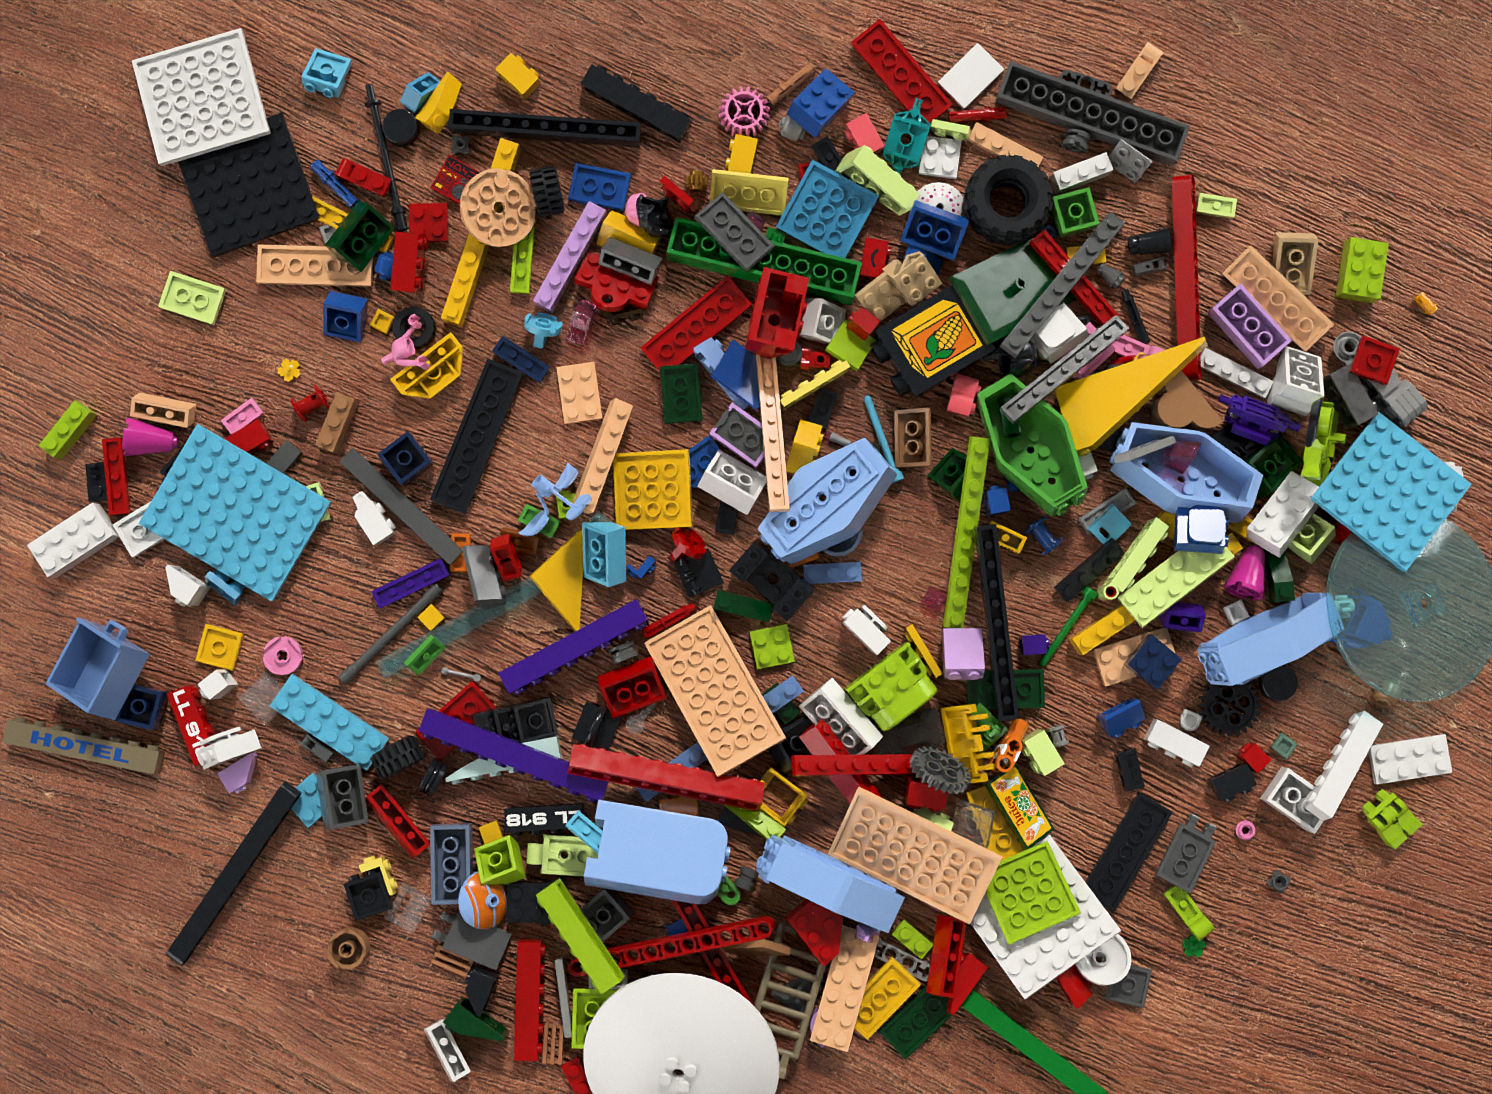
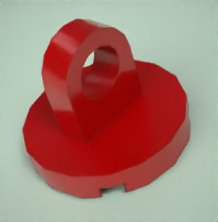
(687, 543)

